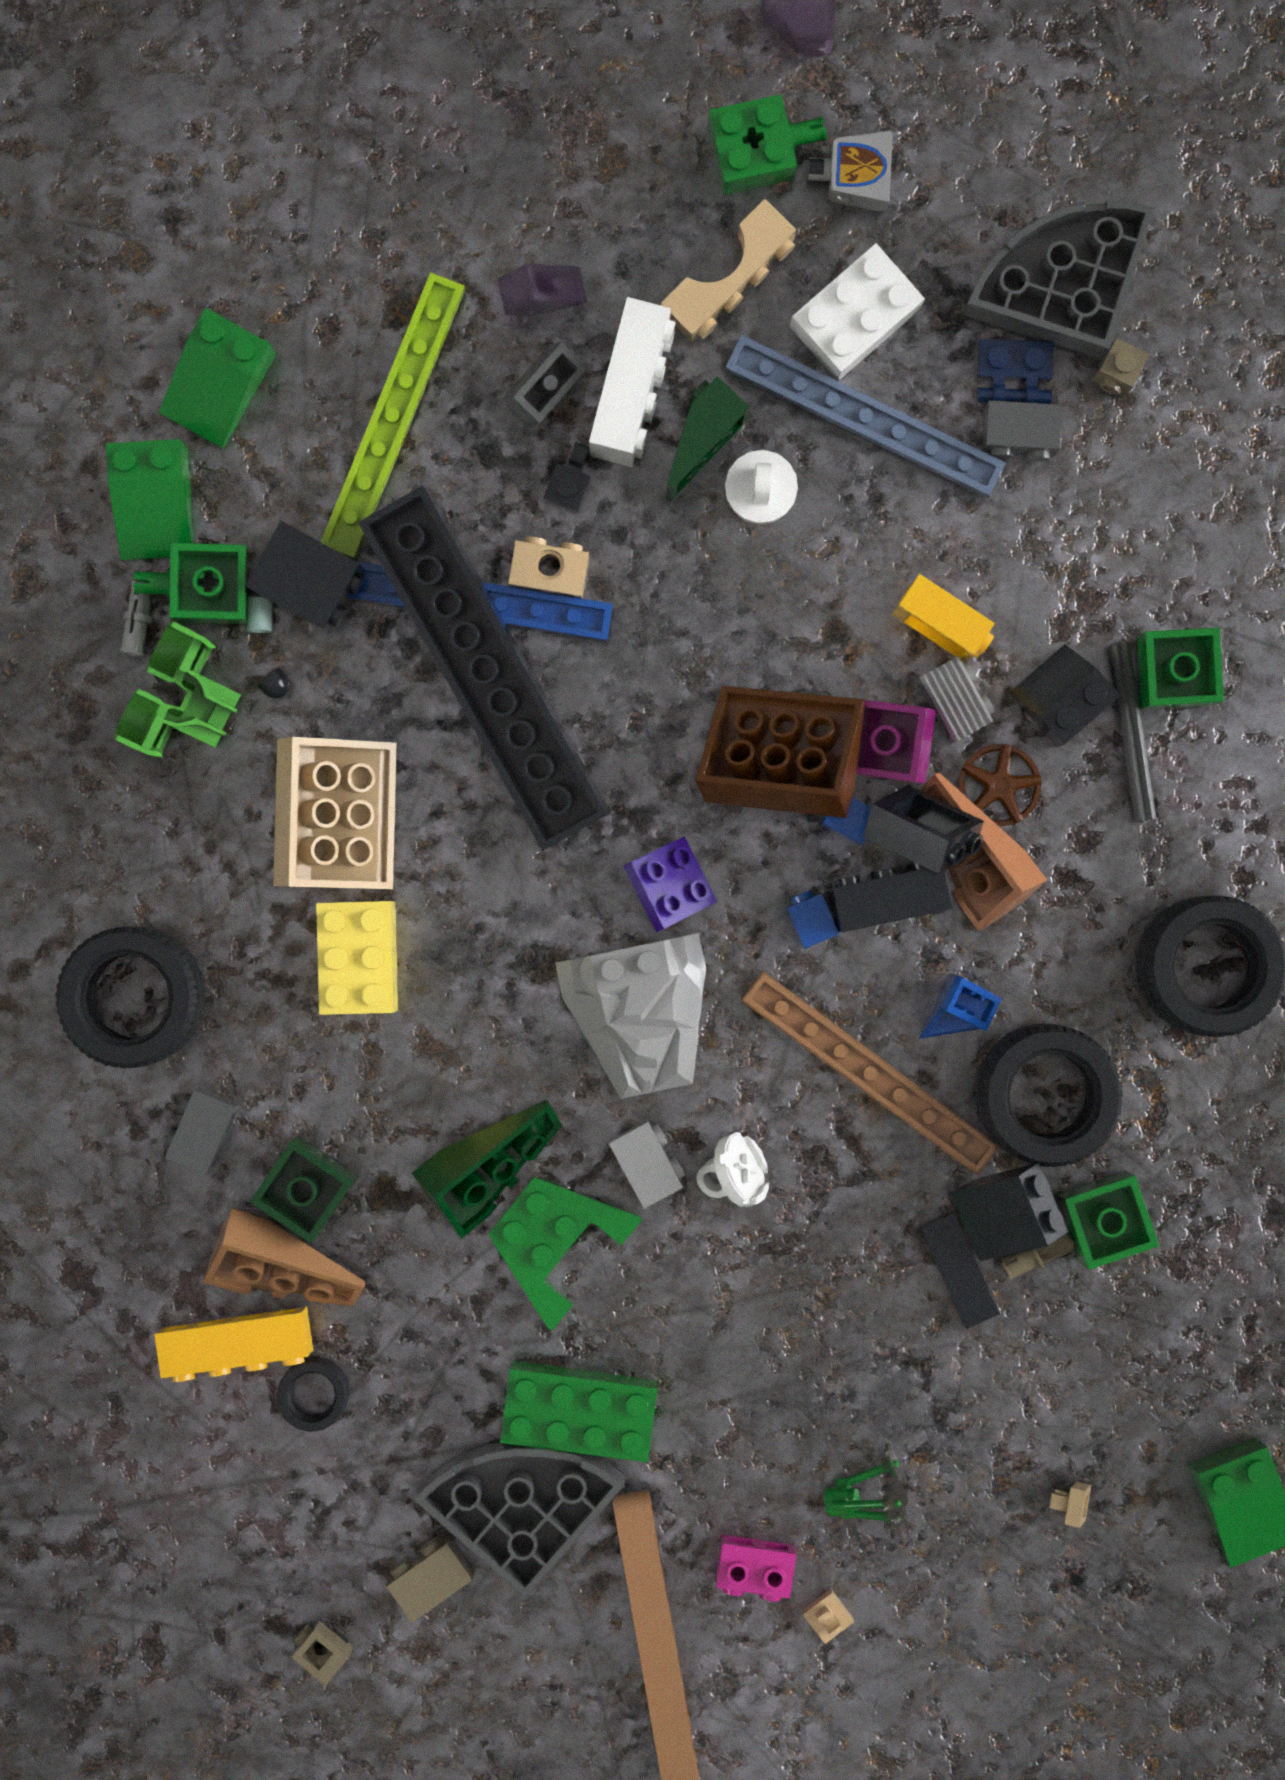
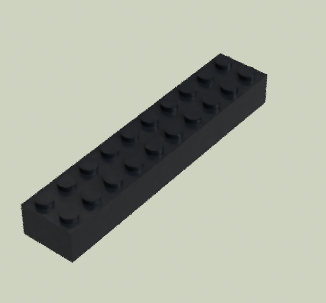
(484, 666)

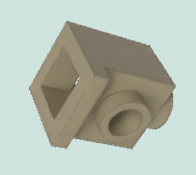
(321, 1664)

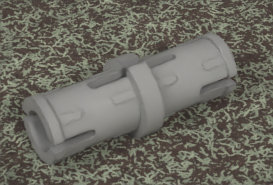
(136, 623)

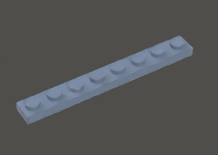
(865, 416)

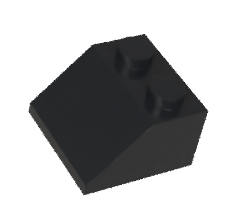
(1064, 695)

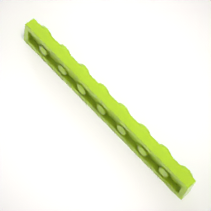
(393, 413)

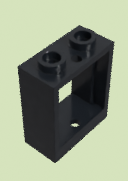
(923, 829)

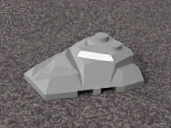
(640, 1011)

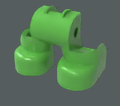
(204, 708)

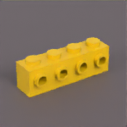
(234, 1343)

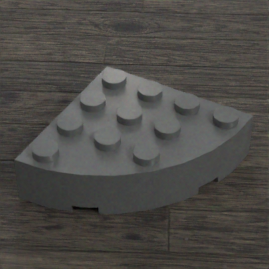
(1065, 275)
(519, 1505)

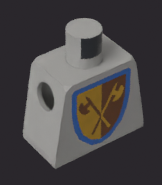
(857, 170)

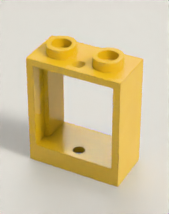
(944, 619)

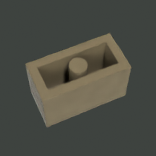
(429, 1577)

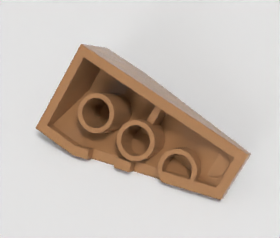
(266, 1257)

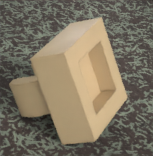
(1073, 1502)
(828, 1616)

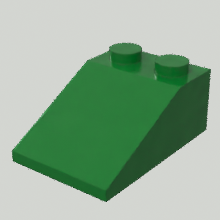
(216, 378)
(150, 497)
(1242, 1500)

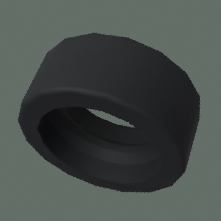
(304, 1421)

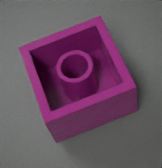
(896, 741)

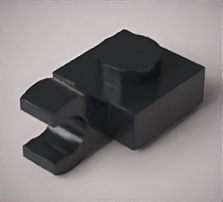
(568, 483)

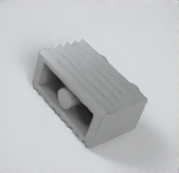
(956, 701)

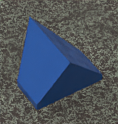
(961, 1008)

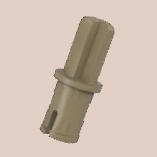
(1025, 1261)

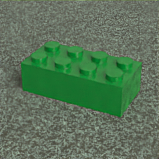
(579, 1411)

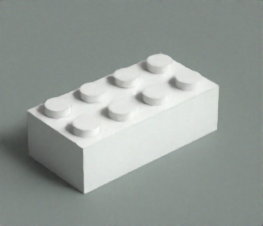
(629, 383)

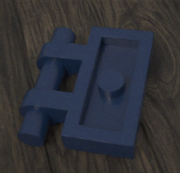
(1015, 361)

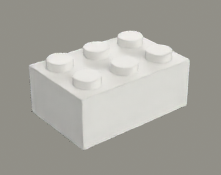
(856, 312)

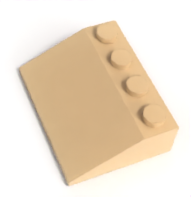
(334, 813)

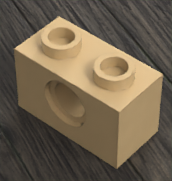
(533, 551)

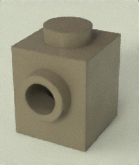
(1120, 368)

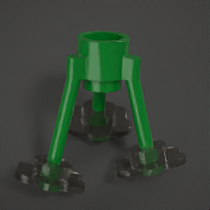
(846, 1501)

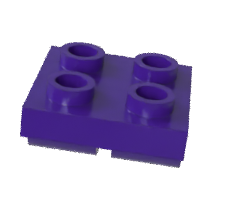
(670, 884)

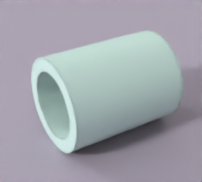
(259, 615)

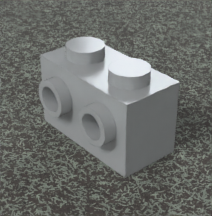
(646, 1163)

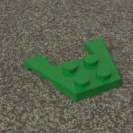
(542, 1229)

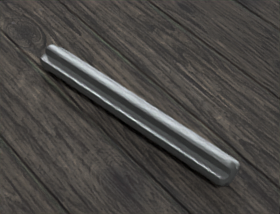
(1132, 732)

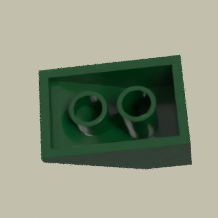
(711, 422)

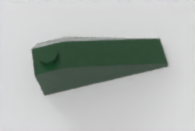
(474, 1171)

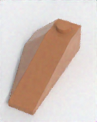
(1000, 871)

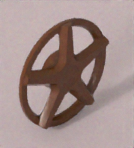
(1001, 784)

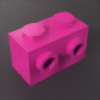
(755, 1567)

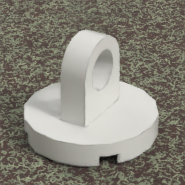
(761, 487)
(739, 1170)

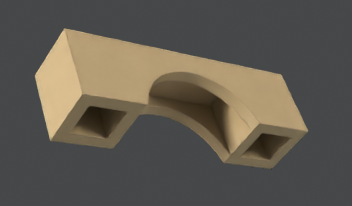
(763, 239)

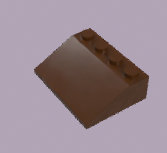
(782, 751)

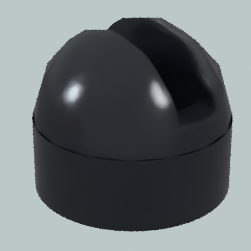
(275, 684)

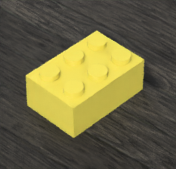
(357, 957)

